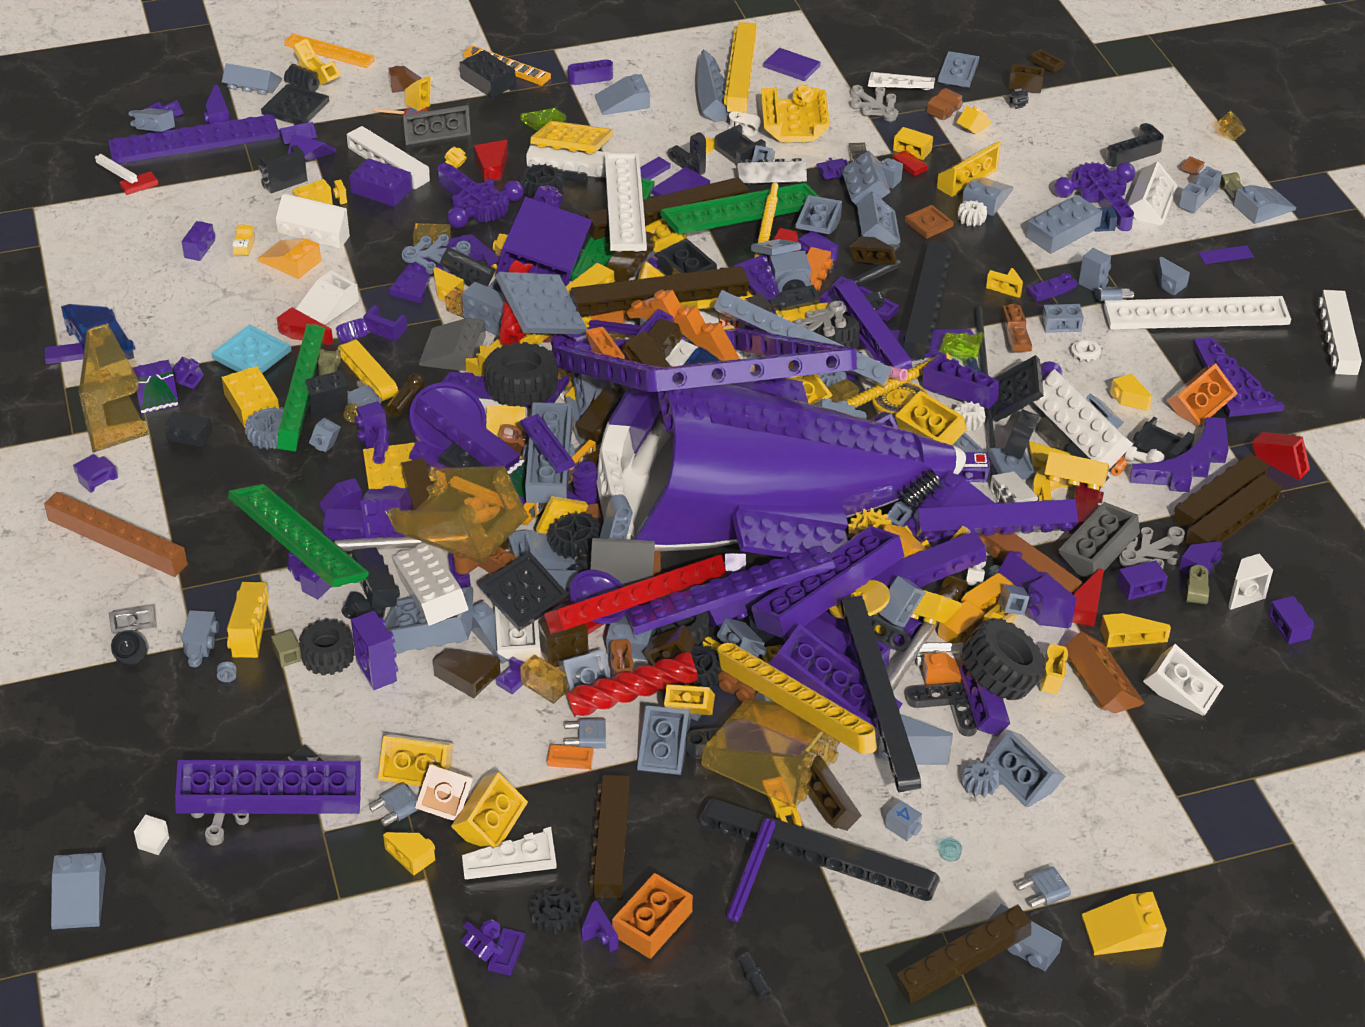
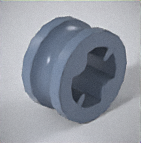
(226, 671)

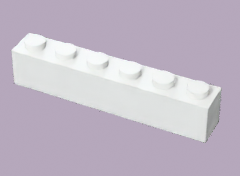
(374, 147)
(567, 160)
(1339, 332)

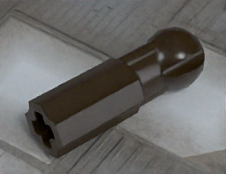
(405, 395)

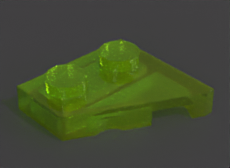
(541, 118)
(961, 345)

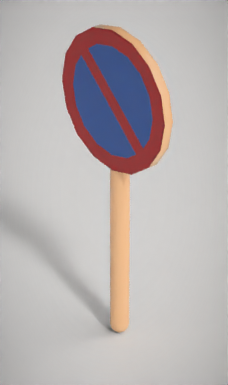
(408, 111)

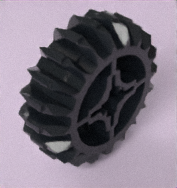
(540, 175)
(573, 534)
(704, 659)

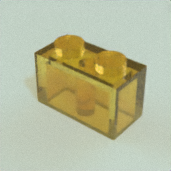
(544, 679)

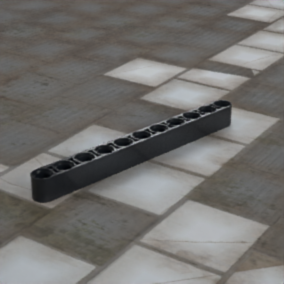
(880, 695)
(822, 850)

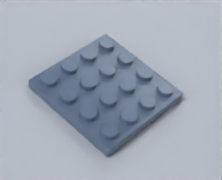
(541, 303)

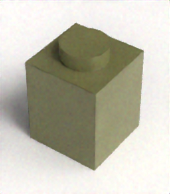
(286, 648)

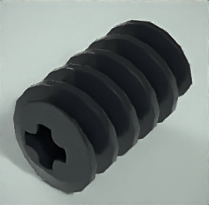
(302, 77)
(921, 488)

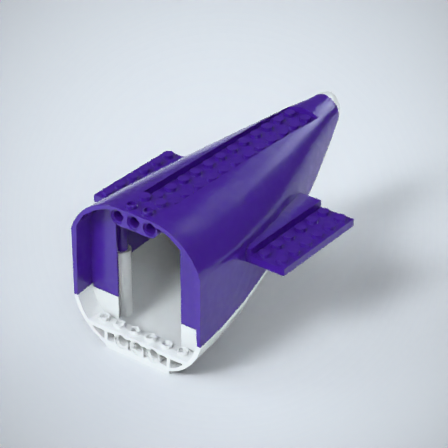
(754, 466)

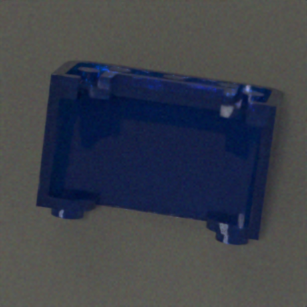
(84, 317)

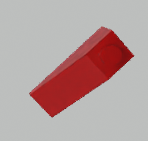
(293, 325)
(1088, 600)

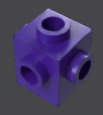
(548, 195)
(187, 372)

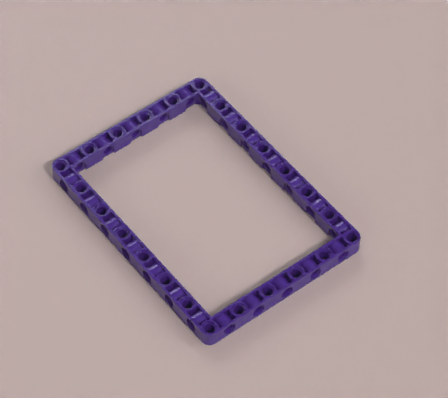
(778, 350)

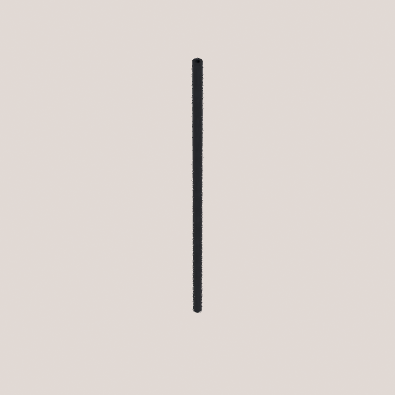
(984, 368)

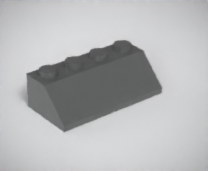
(435, 125)
(1100, 539)

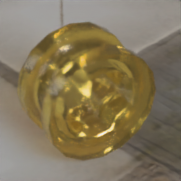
(348, 412)

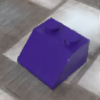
(1050, 603)

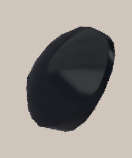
(128, 648)

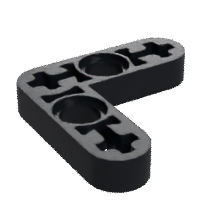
(695, 159)
(952, 699)

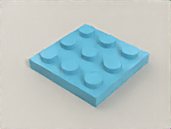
(250, 349)

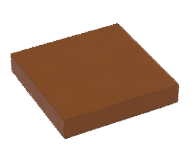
(929, 221)

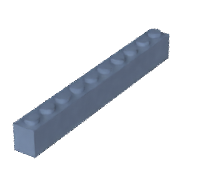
(771, 323)

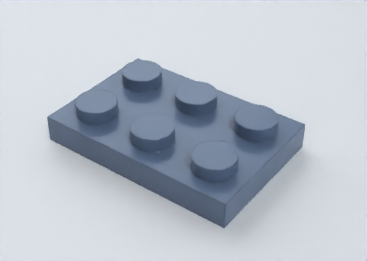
(958, 69)

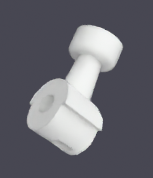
(1150, 457)
(976, 574)

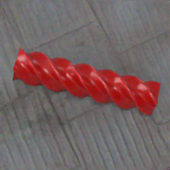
(510, 328)
(628, 686)

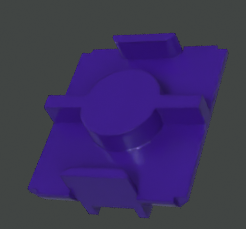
(832, 168)

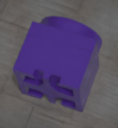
(375, 507)

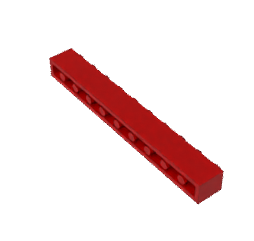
(634, 594)

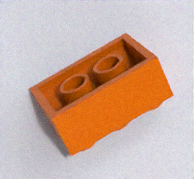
(1202, 395)

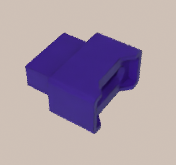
(94, 471)

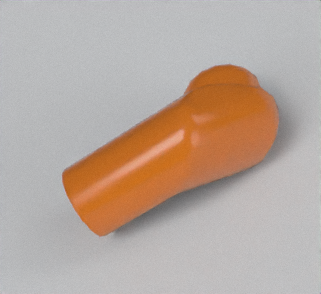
(1119, 466)

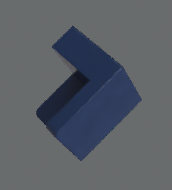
(1108, 220)

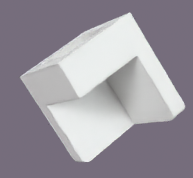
(151, 834)

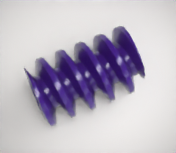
(585, 482)

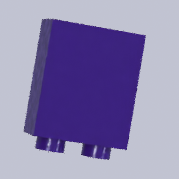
(545, 238)

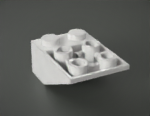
(329, 297)

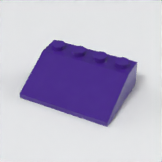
(955, 492)

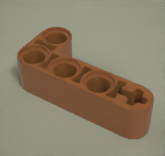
(493, 564)

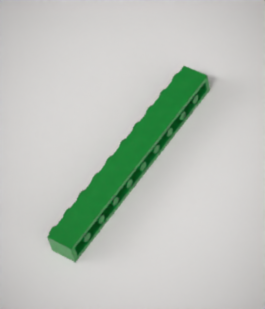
(297, 398)

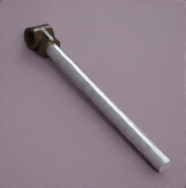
(386, 543)
(952, 588)

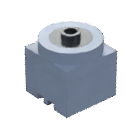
(790, 270)

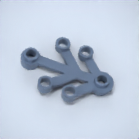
(414, 254)

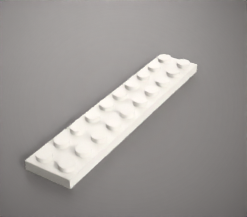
(625, 202)
(1196, 312)

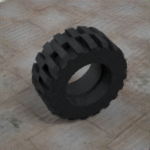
(521, 374)
(1003, 659)

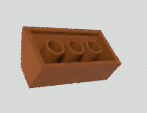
(1102, 674)

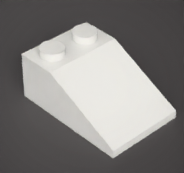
(1183, 681)

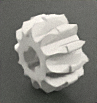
(972, 213)
(973, 414)

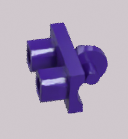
(489, 931)

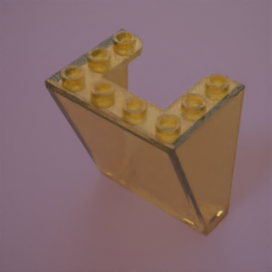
(105, 392)
(466, 512)
(769, 750)

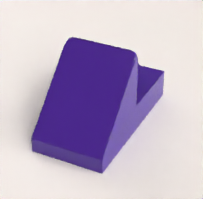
(599, 925)

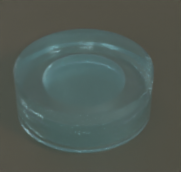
(950, 849)

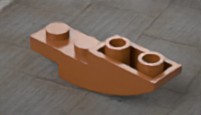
(1015, 328)

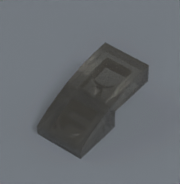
(856, 150)

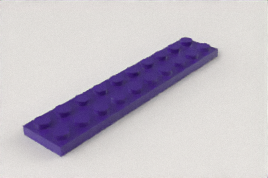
(193, 138)
(729, 589)

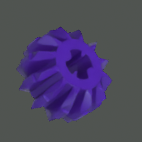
(352, 330)

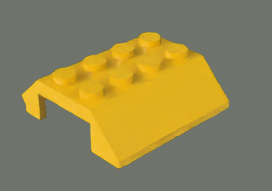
(792, 121)

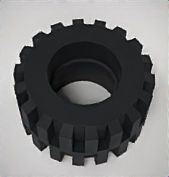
(845, 336)
(697, 625)
(326, 647)

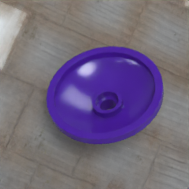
(594, 583)

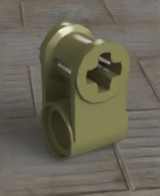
(329, 361)
(1197, 585)

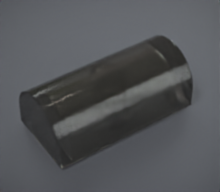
(1052, 434)

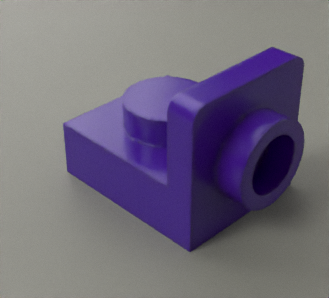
(511, 678)

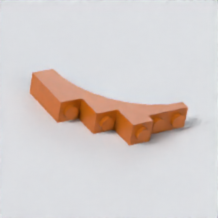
(692, 325)

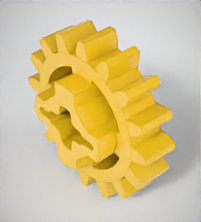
(867, 519)

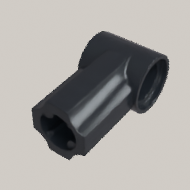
(357, 605)

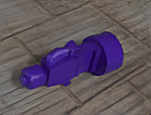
(295, 565)

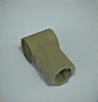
(1231, 183)

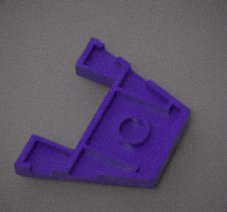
(478, 250)

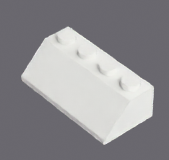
(1152, 194)
(312, 220)
(514, 643)

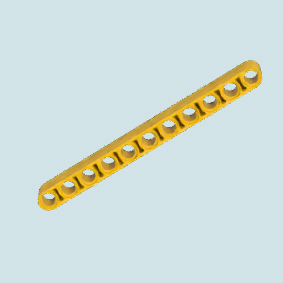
(798, 698)

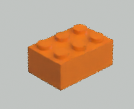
(652, 915)

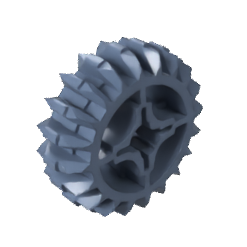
(263, 427)

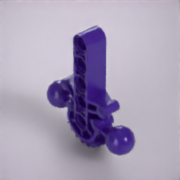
(1099, 186)
(476, 199)

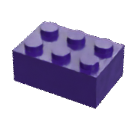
(381, 182)
(374, 650)

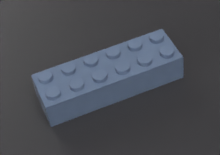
(540, 477)

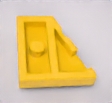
(1039, 454)

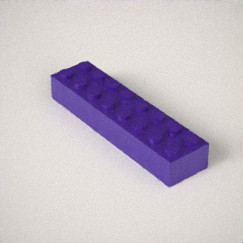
(810, 597)
(268, 787)

